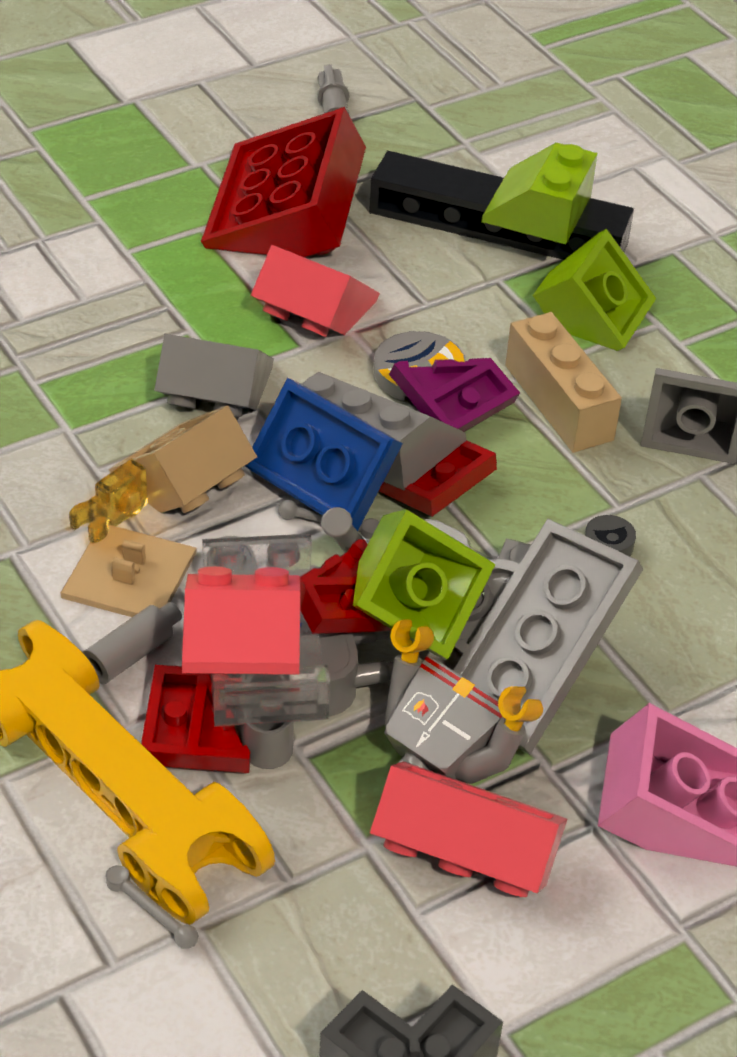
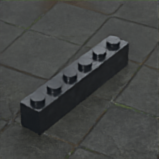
(457, 197)

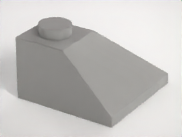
(692, 416)

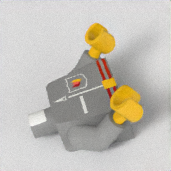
(445, 719)

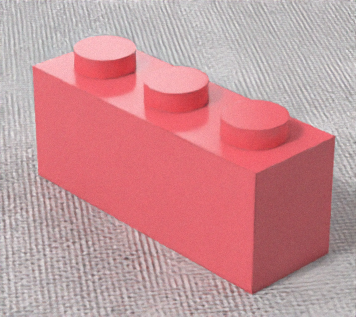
(468, 829)

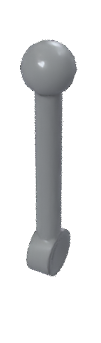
(288, 509)
(119, 880)

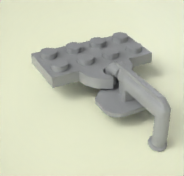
(535, 615)

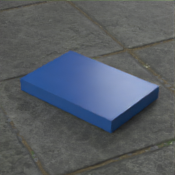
(322, 453)

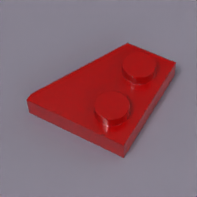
(329, 596)
(182, 727)

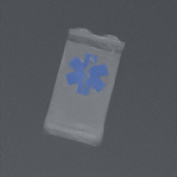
(270, 697)

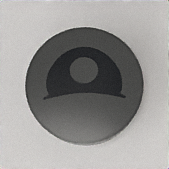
(612, 532)

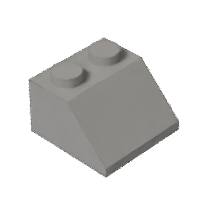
(211, 373)

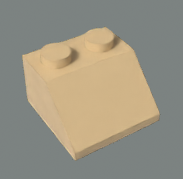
(193, 460)

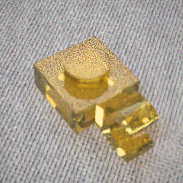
(116, 499)

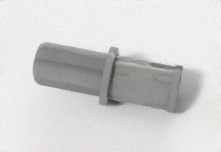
(332, 91)

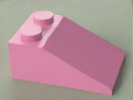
(671, 788)

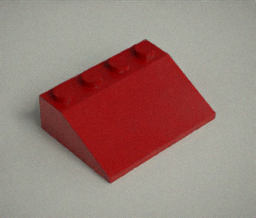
(289, 188)

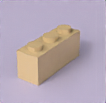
(563, 382)

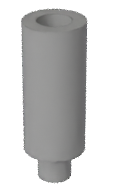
(132, 640)

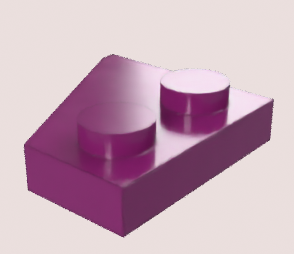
(456, 391)

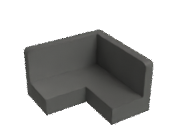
(448, 1029)

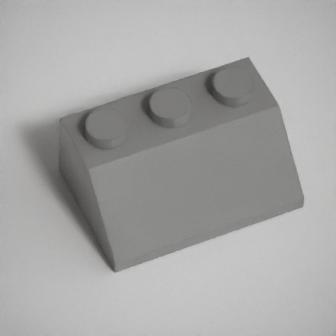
(423, 437)

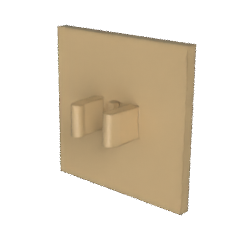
(128, 572)

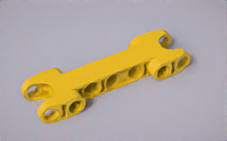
(166, 823)

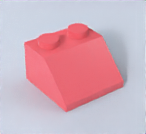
(312, 292)
(241, 622)

